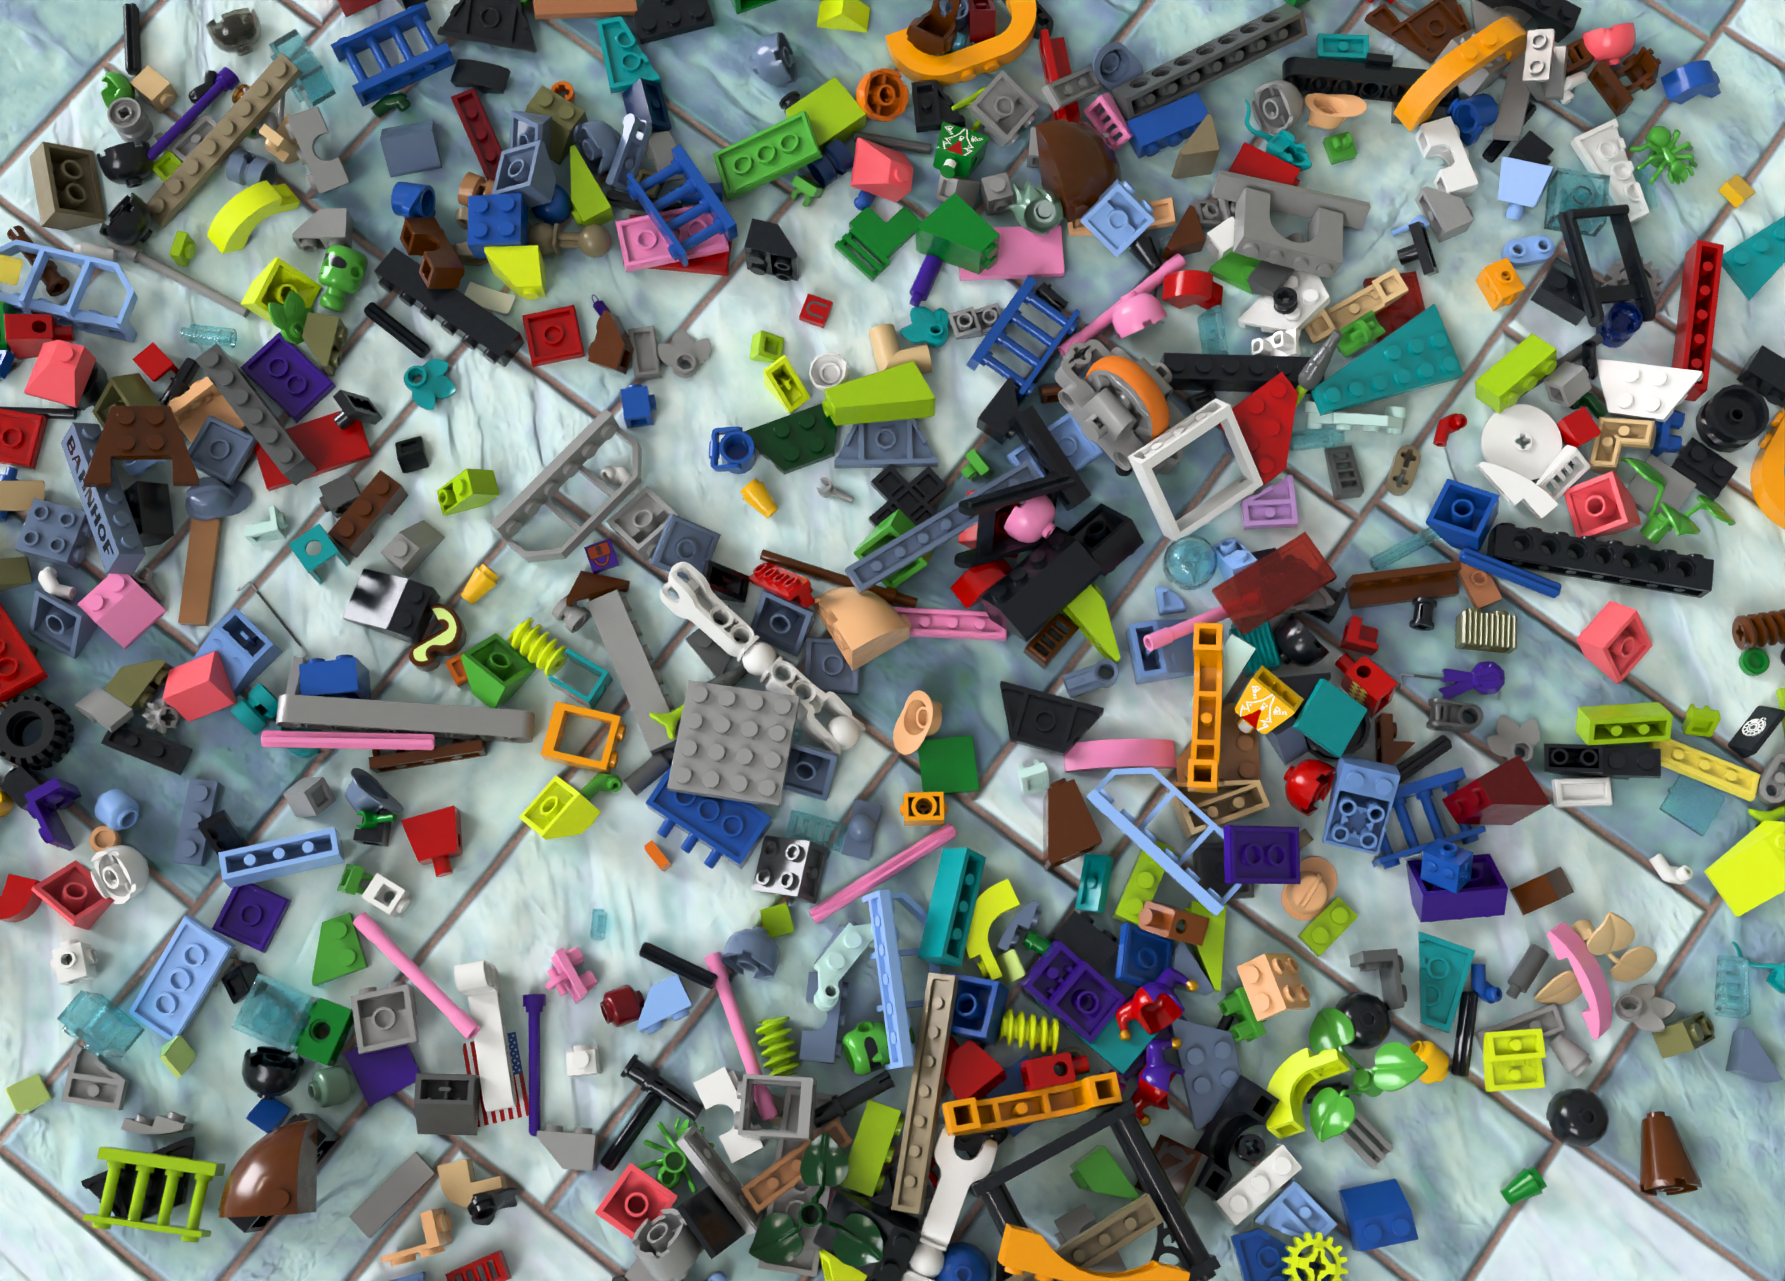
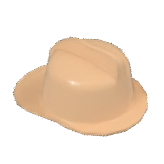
(1331, 110)
(918, 720)
(1316, 888)

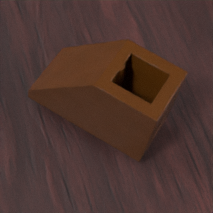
(611, 344)

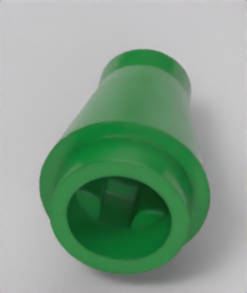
(1523, 1186)

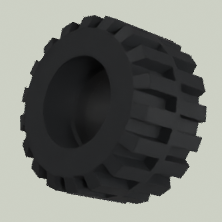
(53, 738)

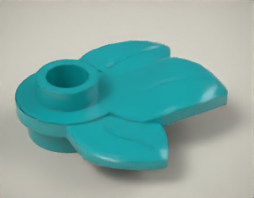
(927, 327)
(433, 383)

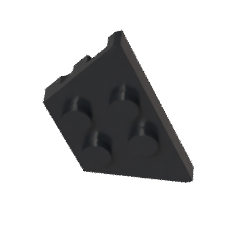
(491, 23)
(1046, 719)
(155, 1185)

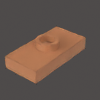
(1478, 586)

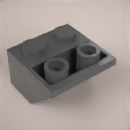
(447, 1103)

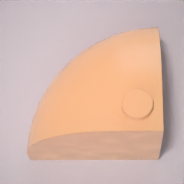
(861, 623)

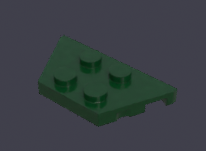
(796, 439)

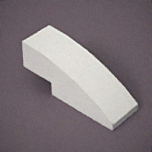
(1517, 488)

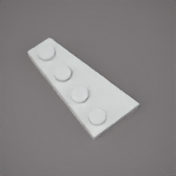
(1604, 153)

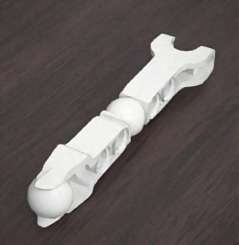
(760, 659)
(946, 1203)

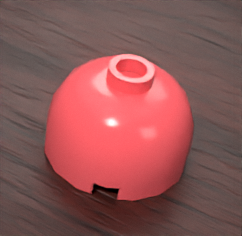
(1611, 43)

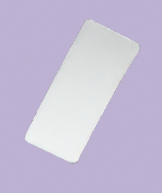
(490, 298)

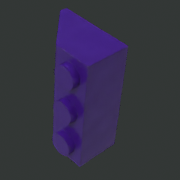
(1481, 897)

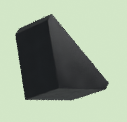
(726, 582)

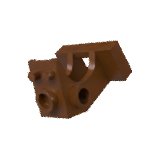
(1640, 69)

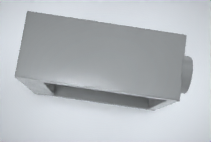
(745, 1092)

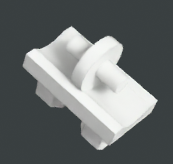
(1279, 344)

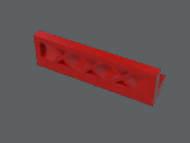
(1056, 66)

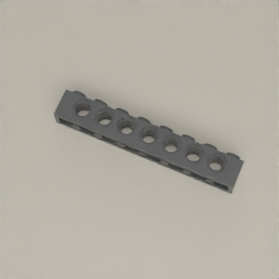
(1210, 61)

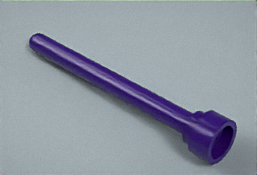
(225, 81)
(534, 1005)

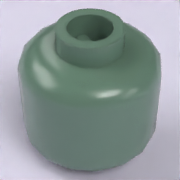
(331, 1086)

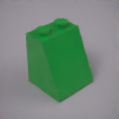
(958, 236)

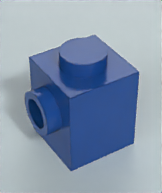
(637, 406)

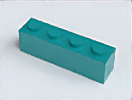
(952, 907)

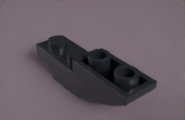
(1602, 761)

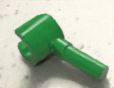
(371, 819)

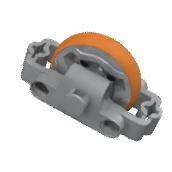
(1119, 402)

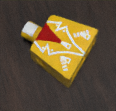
(1266, 703)

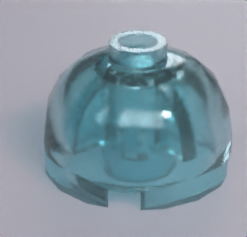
(1190, 562)

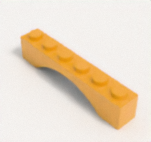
(1029, 1252)

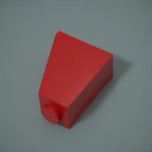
(1265, 166)

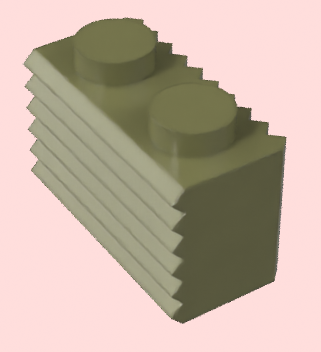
(1486, 631)

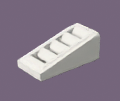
(1579, 467)

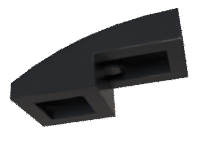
(480, 75)

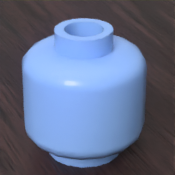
(116, 809)

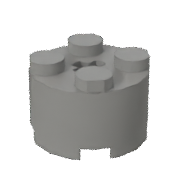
(666, 1246)

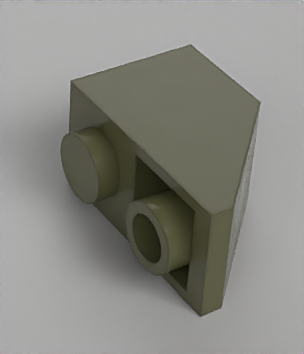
(325, 337)
(138, 683)
(1684, 1035)

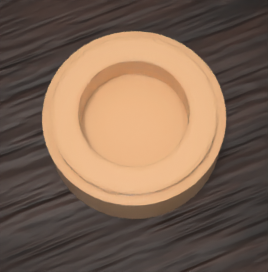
(103, 838)

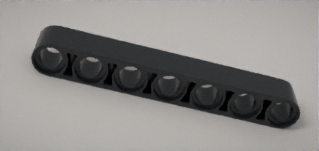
(1355, 79)

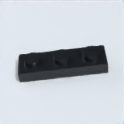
(148, 747)

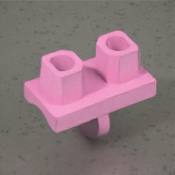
(576, 985)

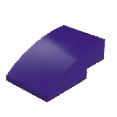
(1072, 991)

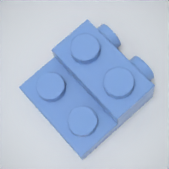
(1118, 217)

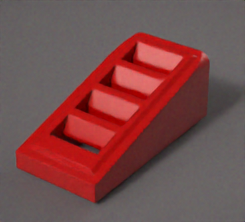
(499, 1263)

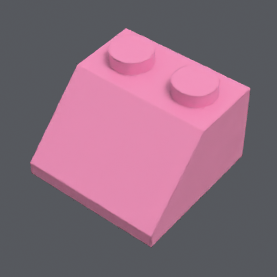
(122, 608)

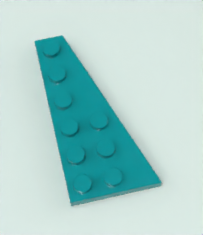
(1403, 362)

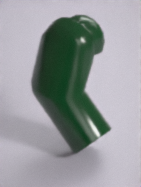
(389, 102)
(1593, 403)

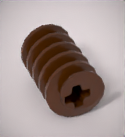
(1759, 629)

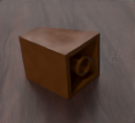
(1066, 825)

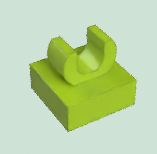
(1700, 721)

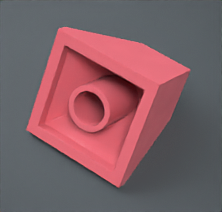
(881, 171)
(61, 373)
(1601, 506)

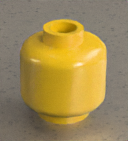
(1434, 1058)

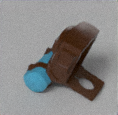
(937, 33)

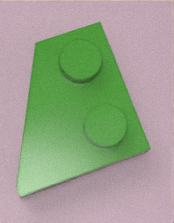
(1235, 270)
(338, 950)

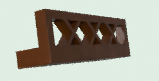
(1402, 585)
(409, 759)

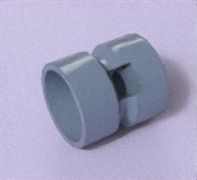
(248, 169)

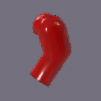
(1446, 426)

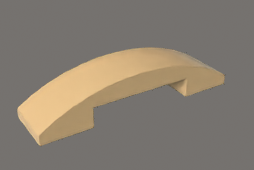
(1375, 297)

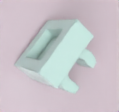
(1033, 778)

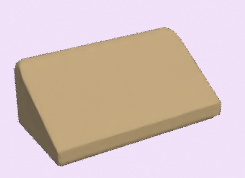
(20, 494)

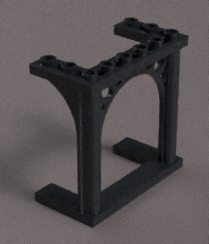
(1147, 1169)

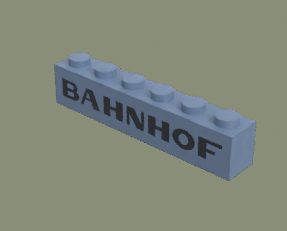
(104, 506)

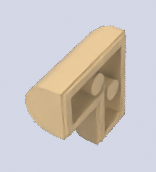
(888, 353)
(1618, 434)

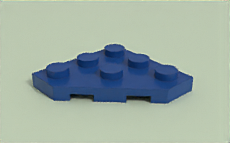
(1261, 1256)

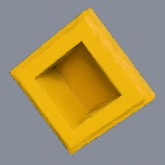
(1736, 191)

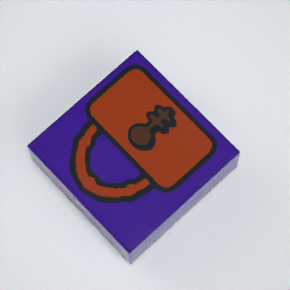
(601, 556)

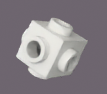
(74, 962)

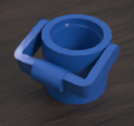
(1473, 116)
(413, 200)
(735, 449)

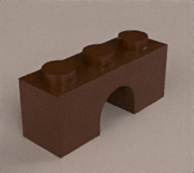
(440, 263)
(356, 525)

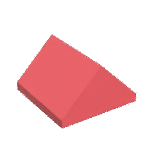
(199, 687)
(73, 895)
(634, 1200)

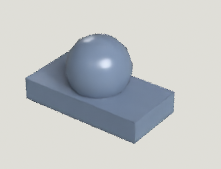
(861, 829)

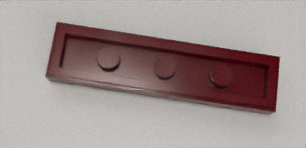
(478, 131)

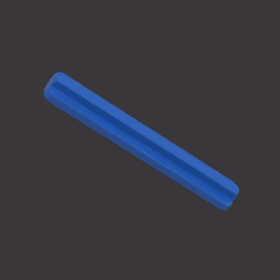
(1509, 572)

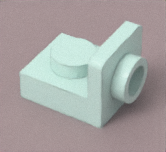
(266, 531)

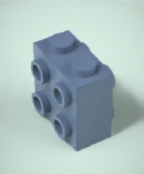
(55, 534)

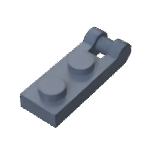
(629, 151)

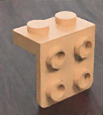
(197, 404)
(1273, 985)
(437, 1230)

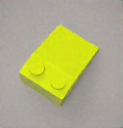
(1752, 868)

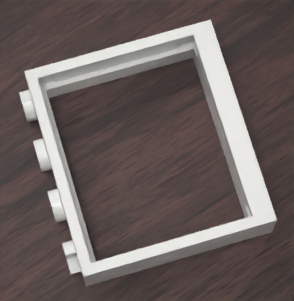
(1174, 440)

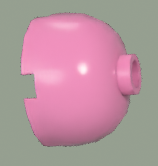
(1136, 313)
(1031, 520)

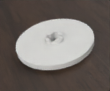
(1534, 427)

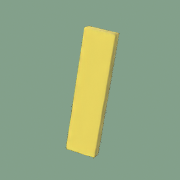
(1707, 769)

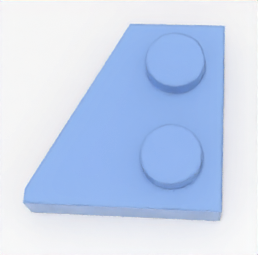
(1296, 1212)

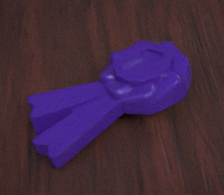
(1484, 678)

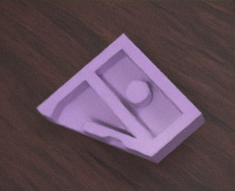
(1271, 507)

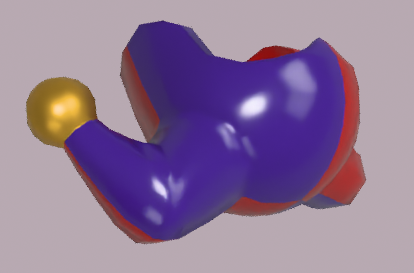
(1154, 1004)
(1155, 1079)

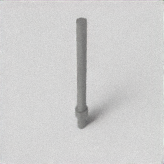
(137, 255)

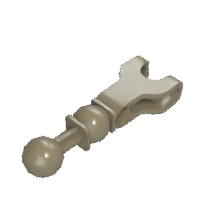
(592, 240)

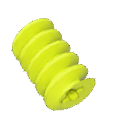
(537, 647)
(1030, 1031)

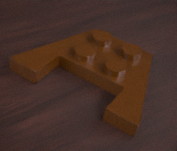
(1425, 31)
(140, 435)

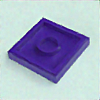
(252, 916)
(383, 1072)

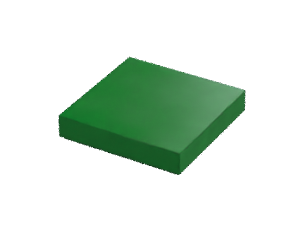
(948, 765)

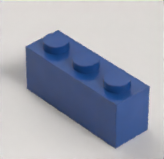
(1166, 125)

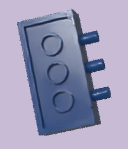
(722, 825)

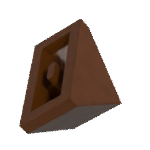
(1187, 237)
(1542, 891)

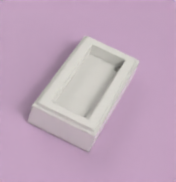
(1582, 792)

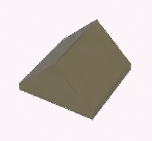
(1199, 152)

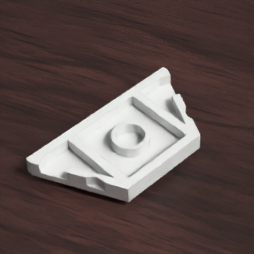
(1311, 301)
(1644, 389)

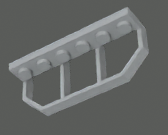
(555, 475)

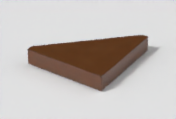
(594, 585)

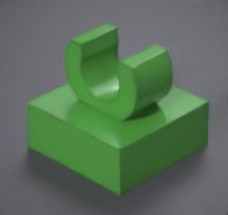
(1340, 148)
(808, 188)
(977, 466)
(351, 879)

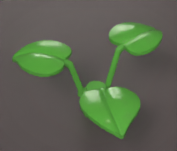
(1665, 521)
(1394, 1069)

